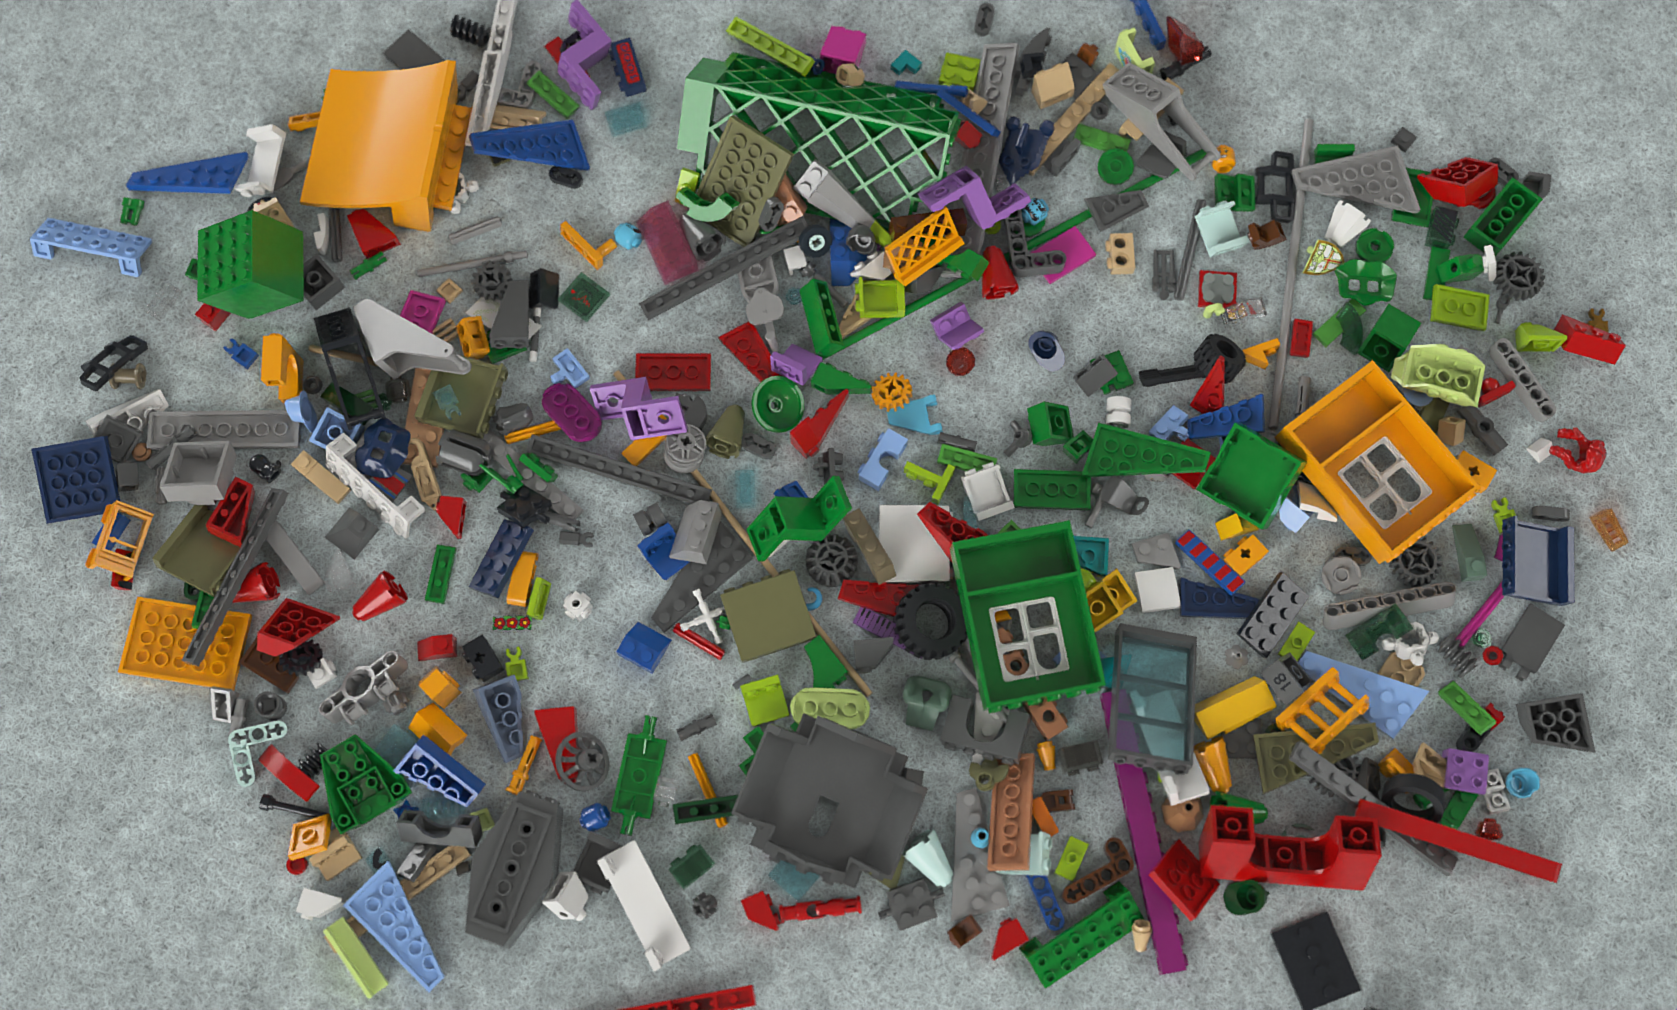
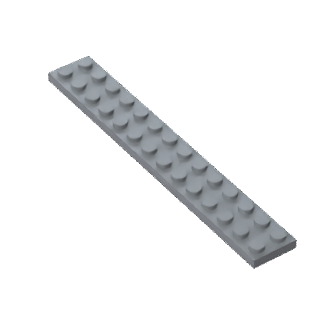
(995, 86)

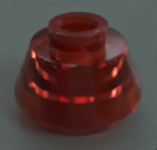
(1489, 830)

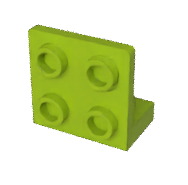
(765, 700)

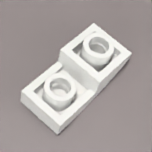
(1495, 796)

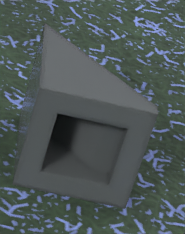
(463, 868)

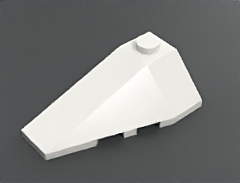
(132, 412)

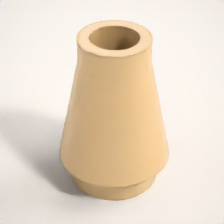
(1141, 933)

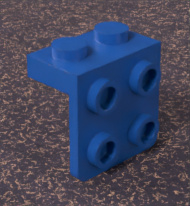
(657, 550)

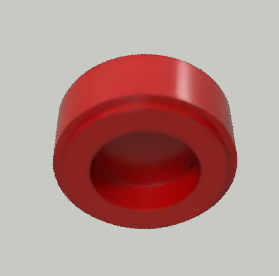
(297, 866)

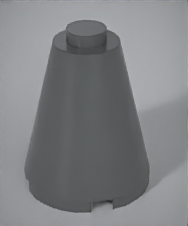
(702, 238)

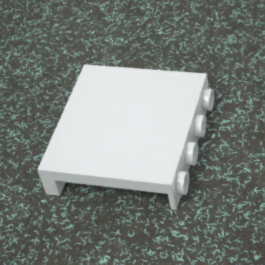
(911, 546)

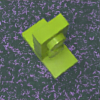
(930, 479)

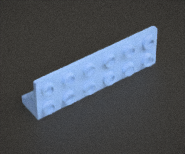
(92, 240)

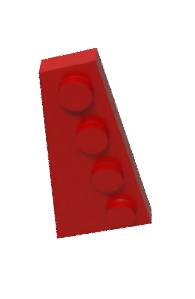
(750, 350)
(872, 596)

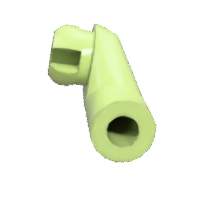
(1209, 310)

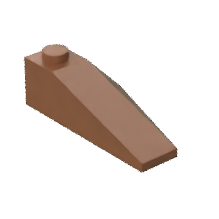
(793, 203)

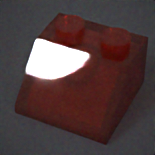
(1183, 42)

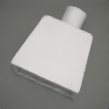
(567, 897)

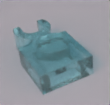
(446, 400)

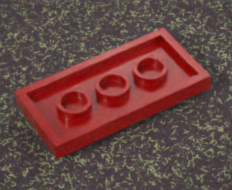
(675, 371)

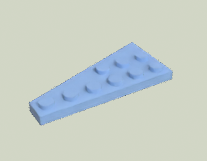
(1389, 700)
(390, 918)

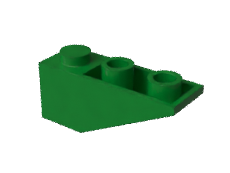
(833, 382)

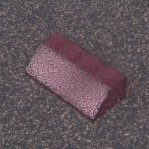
(667, 243)

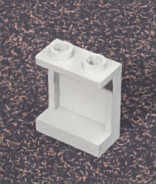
(986, 491)

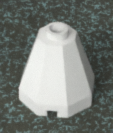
(1345, 224)

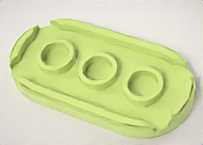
(839, 705)

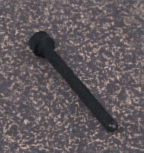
(269, 803)

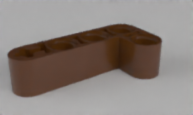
(1095, 876)

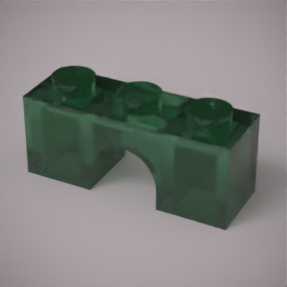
(1387, 622)

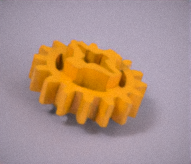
(892, 392)

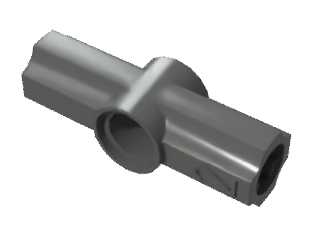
(1490, 437)

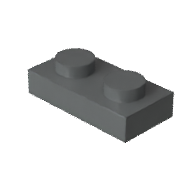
(416, 861)

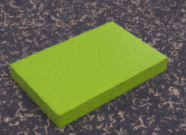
(1459, 307)

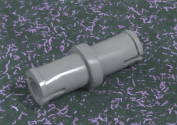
(238, 716)

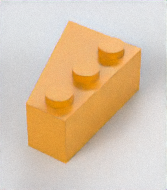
(440, 687)

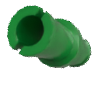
(368, 265)

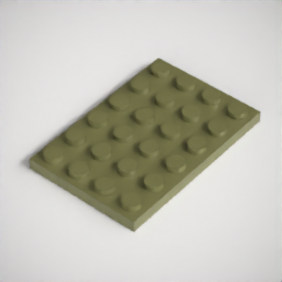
(748, 170)

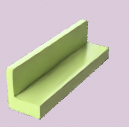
(355, 957)

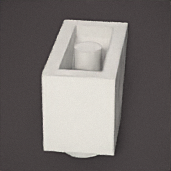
(317, 904)

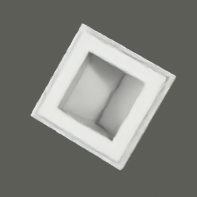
(1540, 449)

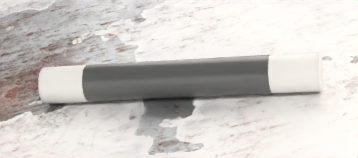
(534, 339)

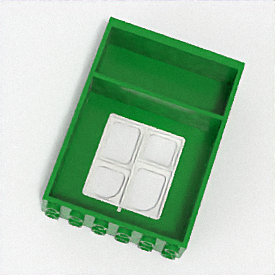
(1018, 572)

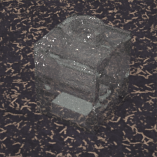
(666, 791)

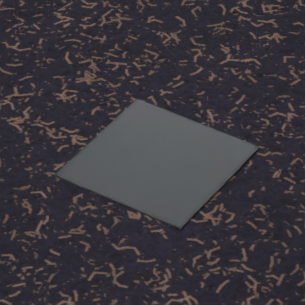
(742, 681)

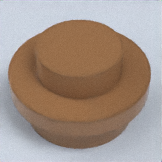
(141, 453)

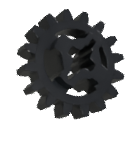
(302, 658)

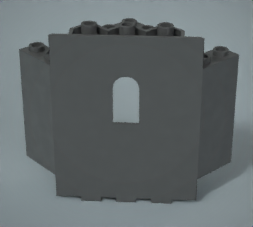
(847, 767)

